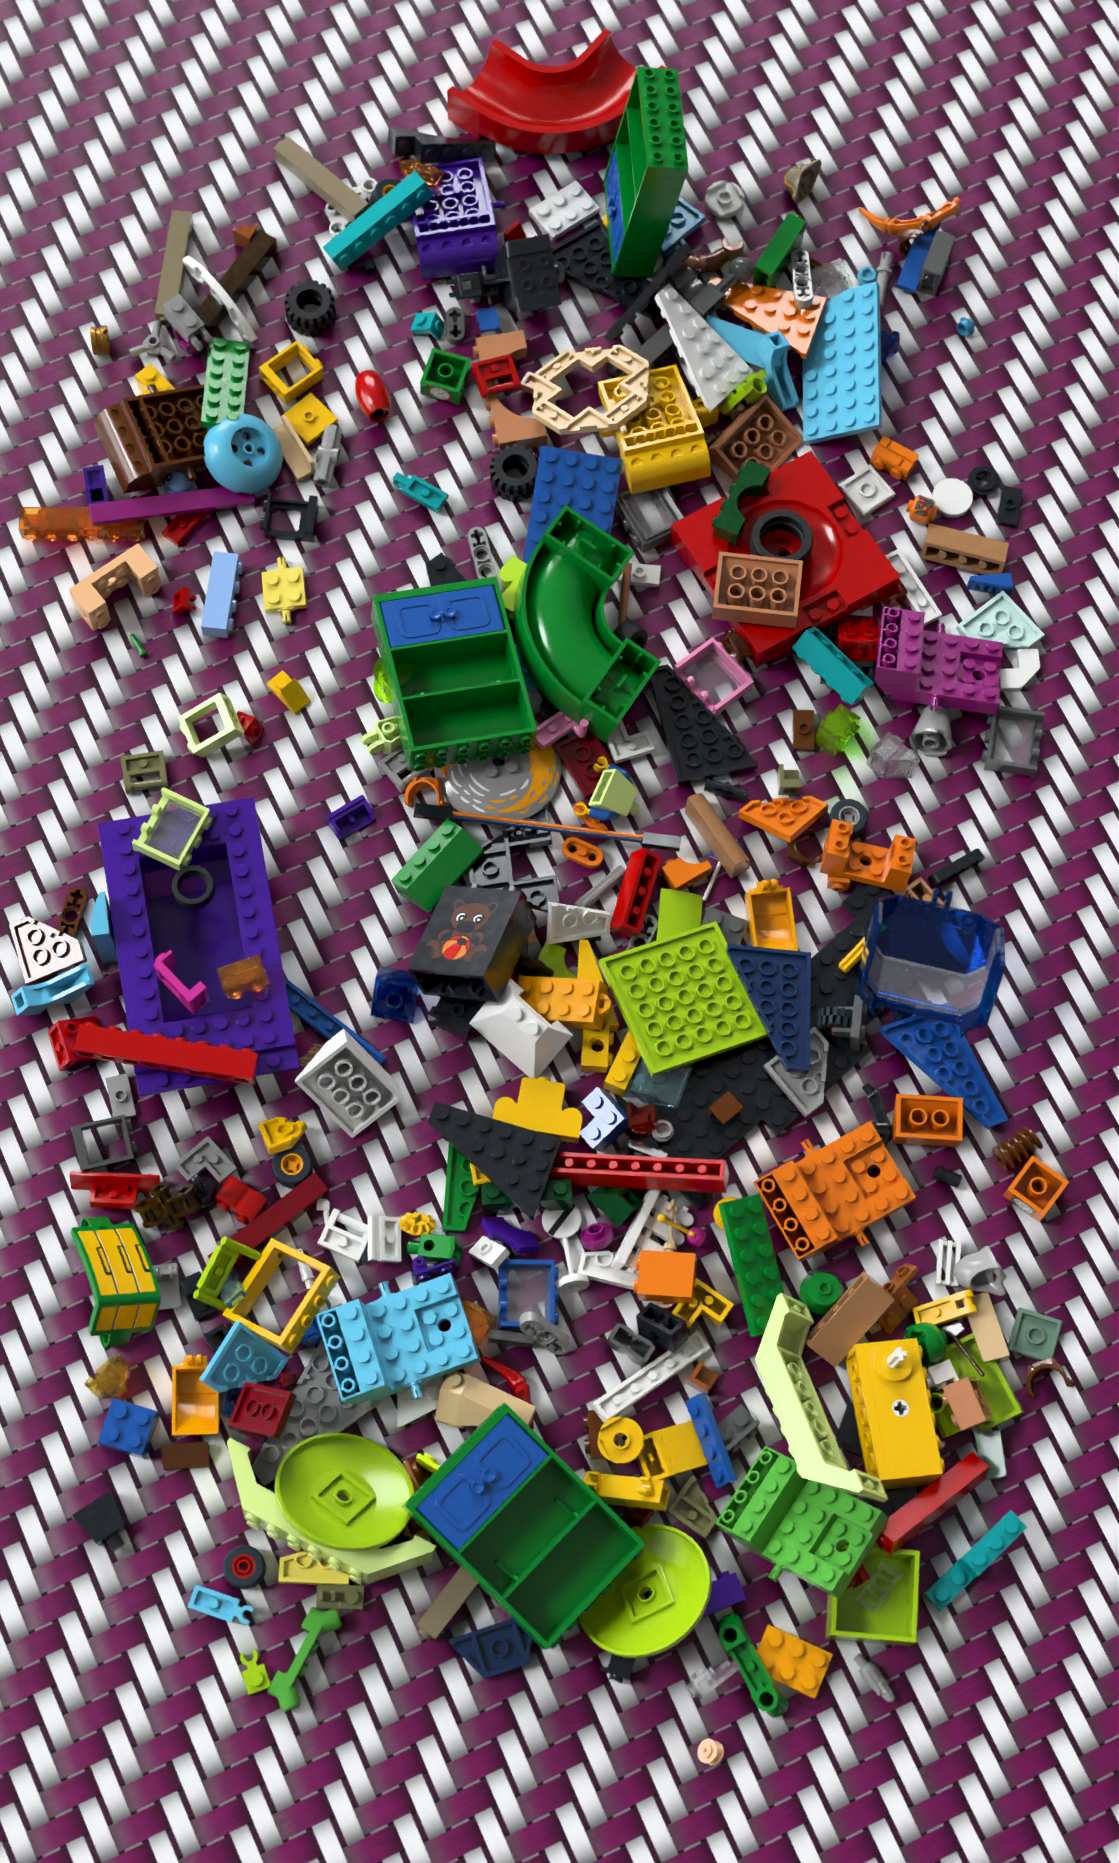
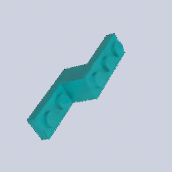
(975, 1561)

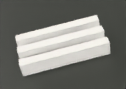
(949, 1244)

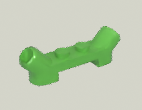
(283, 1684)

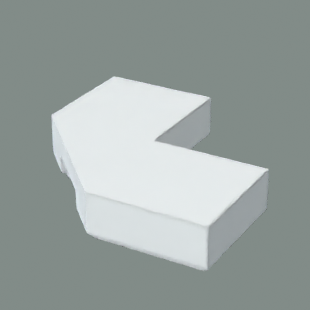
(1016, 678)

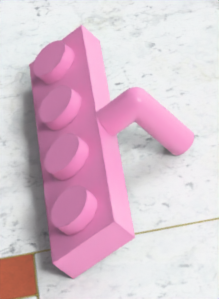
(557, 727)

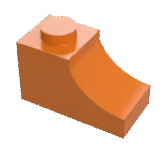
(682, 875)

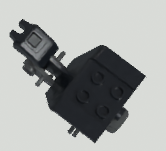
(523, 277)

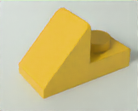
(289, 692)

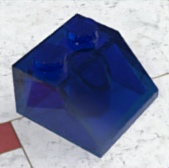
(395, 995)

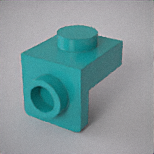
(428, 324)

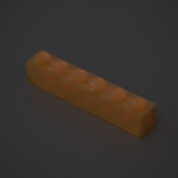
(74, 524)

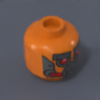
(922, 509)

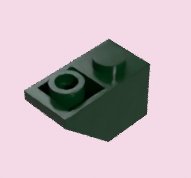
(616, 1203)

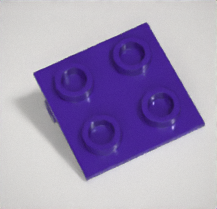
(424, 1274)

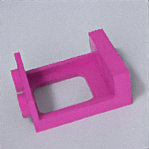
(192, 999)

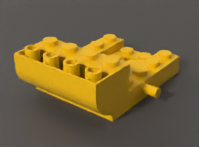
(665, 439)

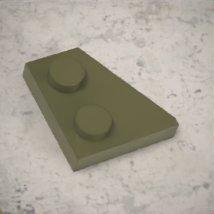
(693, 1509)

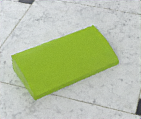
(678, 912)
(993, 1384)

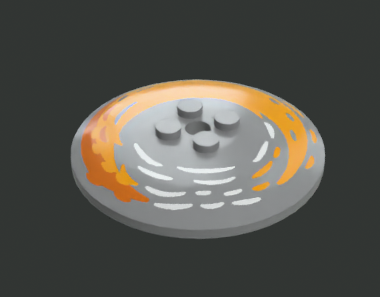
(505, 791)

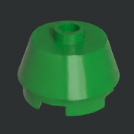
(821, 1291)

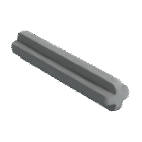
(601, 888)

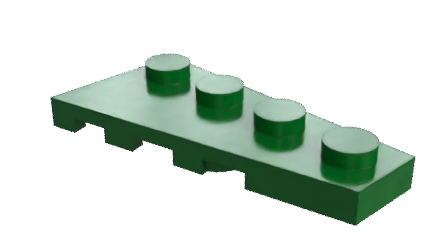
(459, 1193)

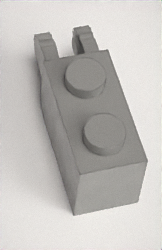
(185, 321)

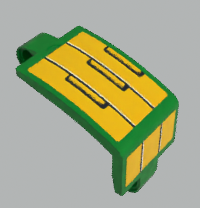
(119, 1278)

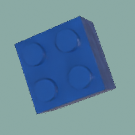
(128, 1428)

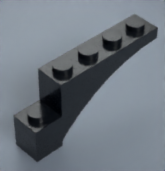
(438, 149)

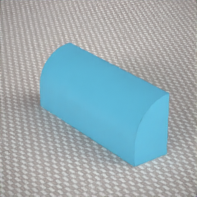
(740, 339)

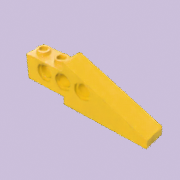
(591, 1060)

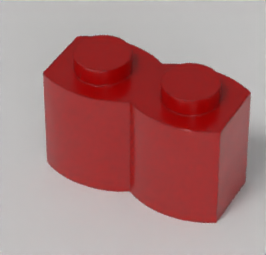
(240, 1200)

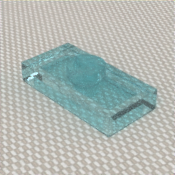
(233, 1289)

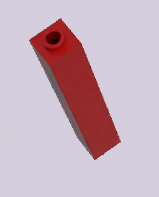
(932, 1502)

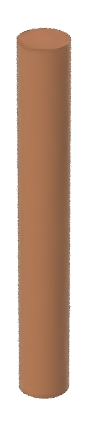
(624, 594)

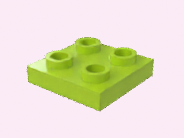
(749, 391)

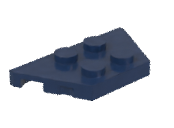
(495, 1648)

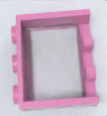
(714, 676)

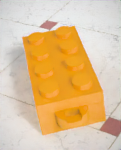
(568, 1000)

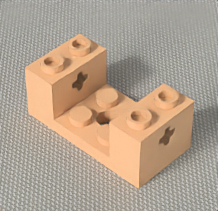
(90, 592)

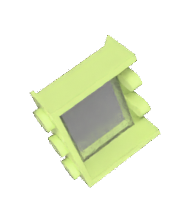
(173, 830)

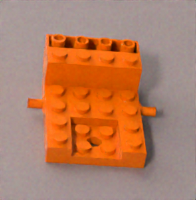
(832, 1195)

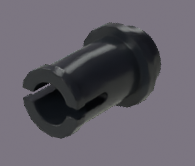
(946, 1176)

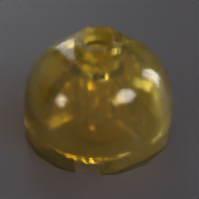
(110, 1378)

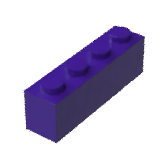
(724, 1593)

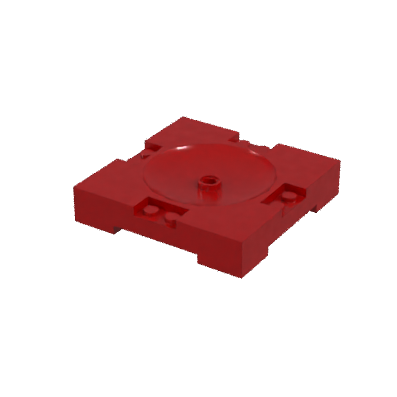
(844, 566)

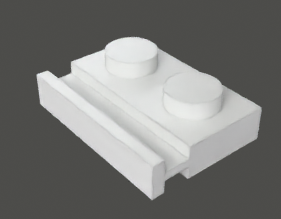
(384, 1239)

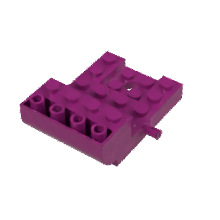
(936, 665)

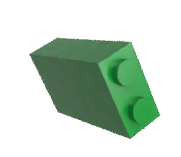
(778, 252)

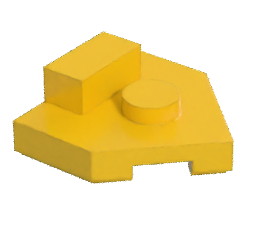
(281, 1134)

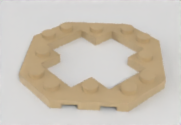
(589, 419)

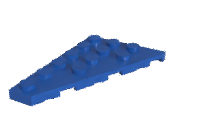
(949, 1062)

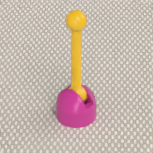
(695, 1235)

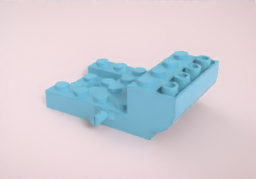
(397, 1340)

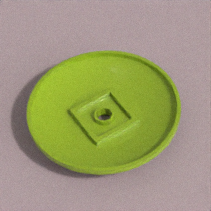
(349, 1467)
(680, 1589)

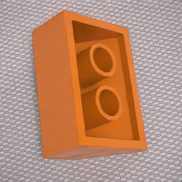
(927, 1120)

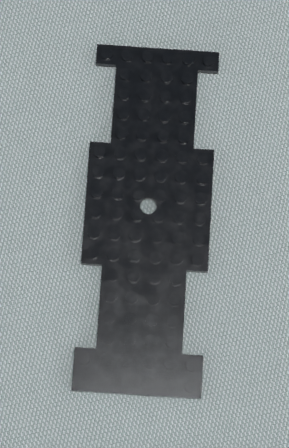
(742, 1069)

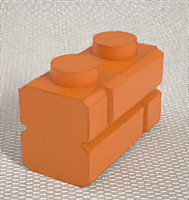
(894, 458)

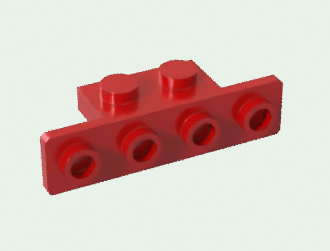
(113, 1189)

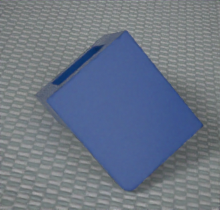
(488, 320)

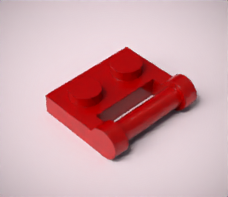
(496, 369)

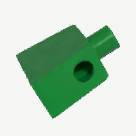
(437, 1249)

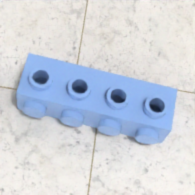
(221, 594)

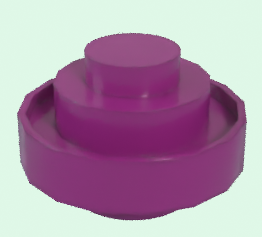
(597, 1236)

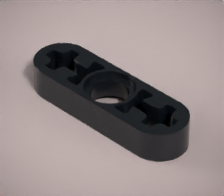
(956, 868)

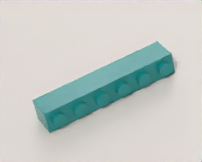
(378, 220)

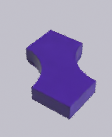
(518, 1239)

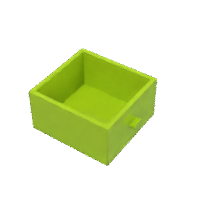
(896, 1617)

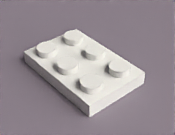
(564, 210)

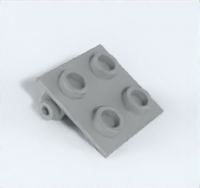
(168, 1285)

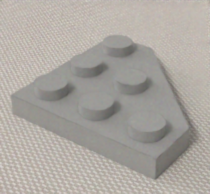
(804, 1090)

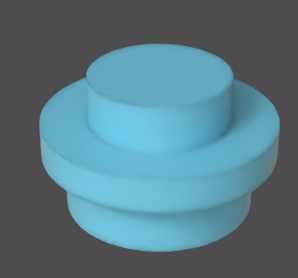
(866, 276)

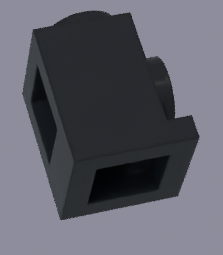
(215, 1337)

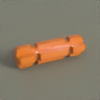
(592, 823)

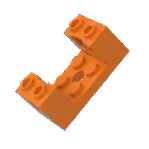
(887, 867)

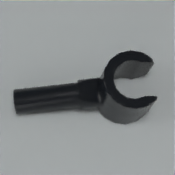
(368, 264)

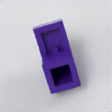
(96, 485)

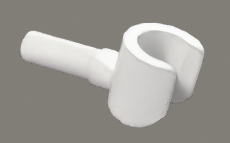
(324, 1205)

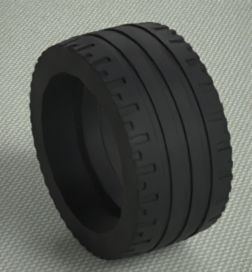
(785, 521)

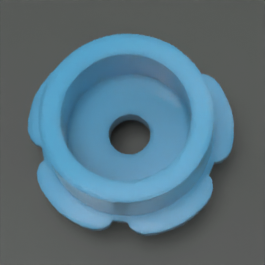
(965, 326)

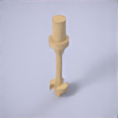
(670, 1245)

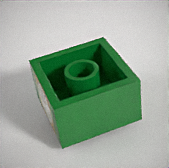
(445, 376)

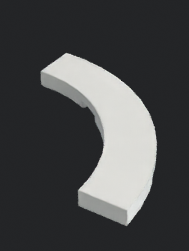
(204, 277)

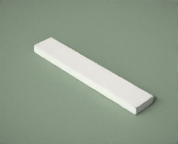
(650, 1377)

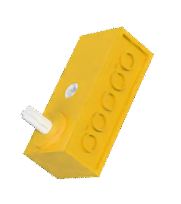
(894, 1413)

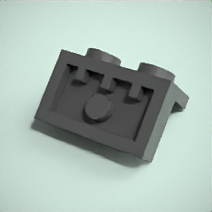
(737, 1427)

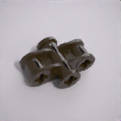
(168, 1206)

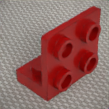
(858, 638)
(63, 1038)

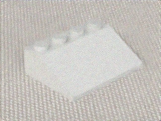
(349, 1084)

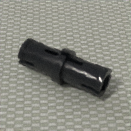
(725, 790)

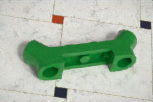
(756, 1675)

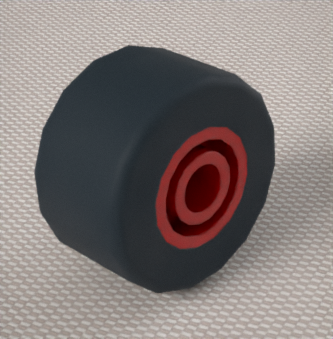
(251, 1570)

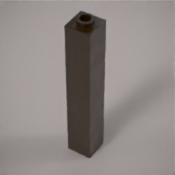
(238, 278)

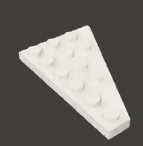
(710, 361)

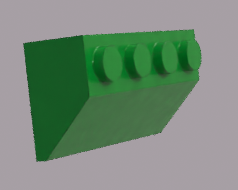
(437, 864)

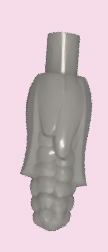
(873, 1677)

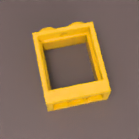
(295, 350)

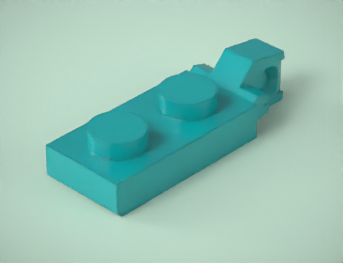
(421, 491)

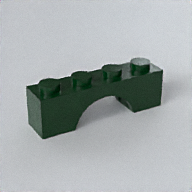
(750, 482)
(556, 1197)

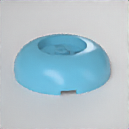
(229, 466)

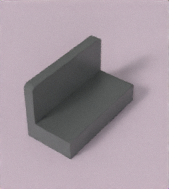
(506, 1337)

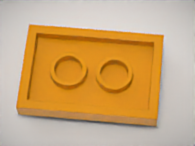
(793, 1661)

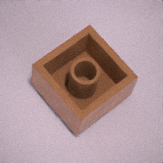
(967, 1403)

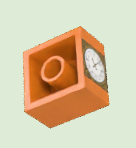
(1036, 1188)

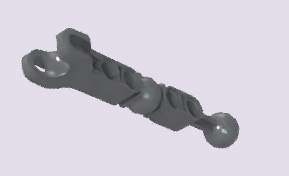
(704, 303)

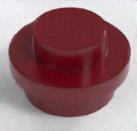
(287, 1379)

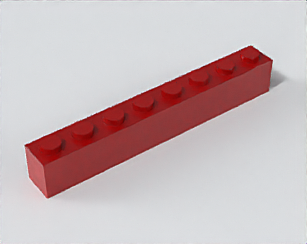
(166, 1053)
(642, 1172)

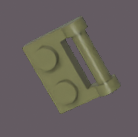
(144, 765)

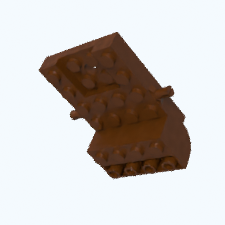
(154, 436)

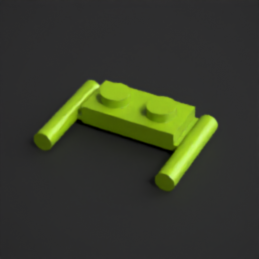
(219, 1269)

